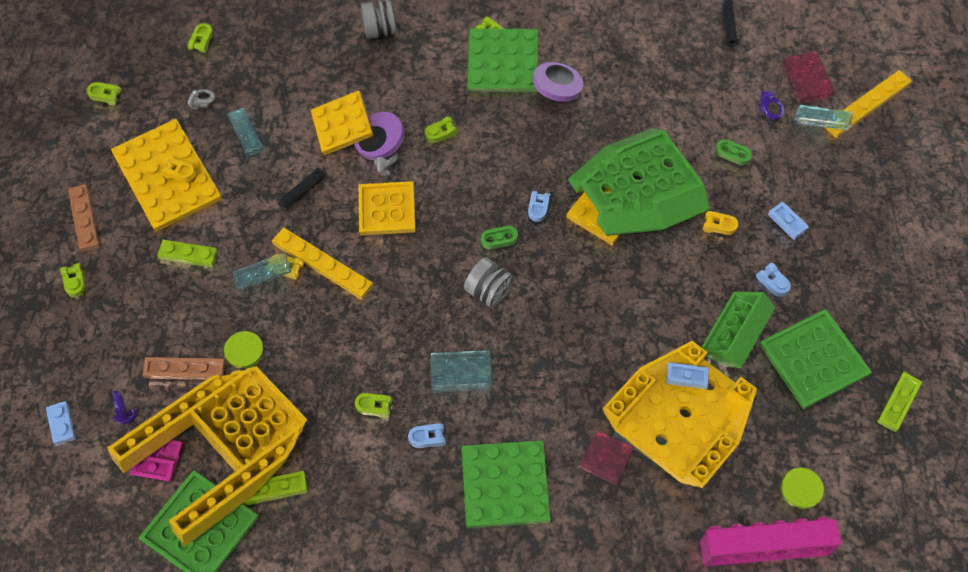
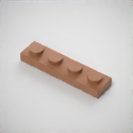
(83, 218)
(182, 368)

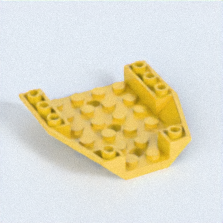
(696, 443)

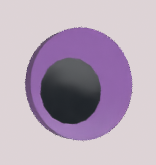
(558, 81)
(387, 136)

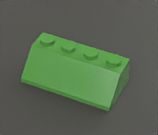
(738, 328)

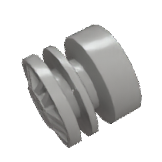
(378, 19)
(488, 282)

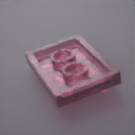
(808, 76)

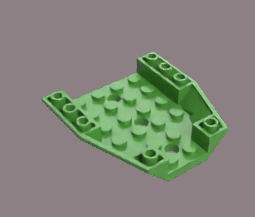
(650, 204)

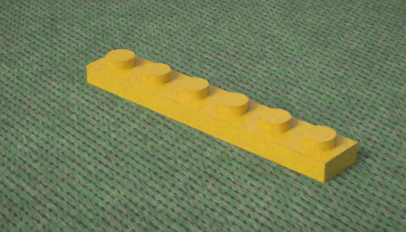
(874, 99)
(323, 263)

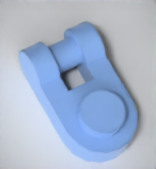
(538, 211)
(779, 285)
(420, 438)

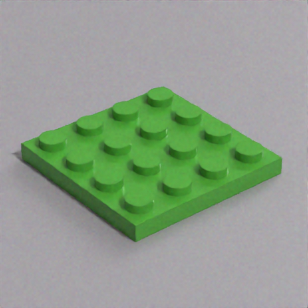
(502, 60)
(814, 358)
(505, 484)
(212, 547)

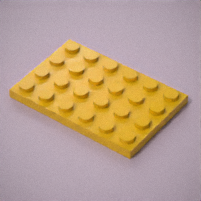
(164, 198)

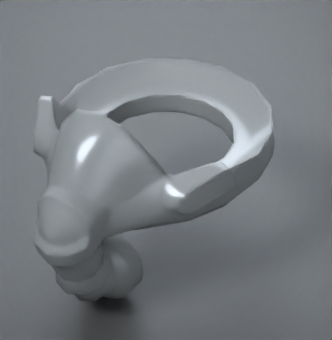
(195, 103)
(382, 163)

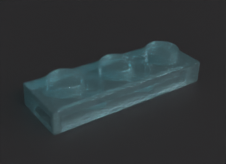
(823, 117)
(245, 132)
(261, 271)

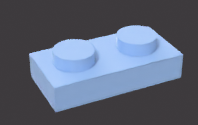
(788, 220)
(687, 375)
(60, 423)

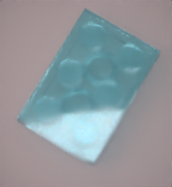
(461, 371)

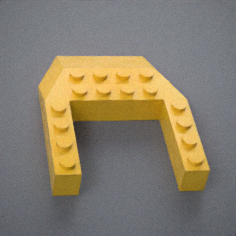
(242, 420)

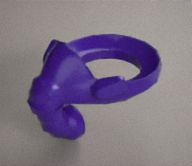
(766, 98)
(120, 410)

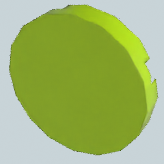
(243, 350)
(802, 488)

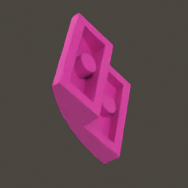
(161, 463)

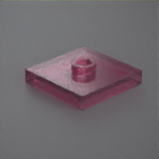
(606, 457)

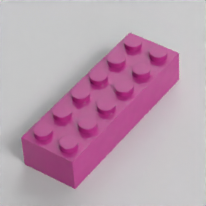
(770, 541)

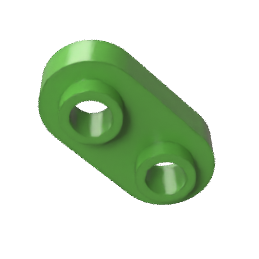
(734, 152)
(498, 236)

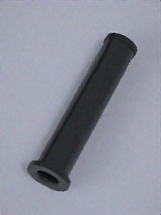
(730, 25)
(300, 188)

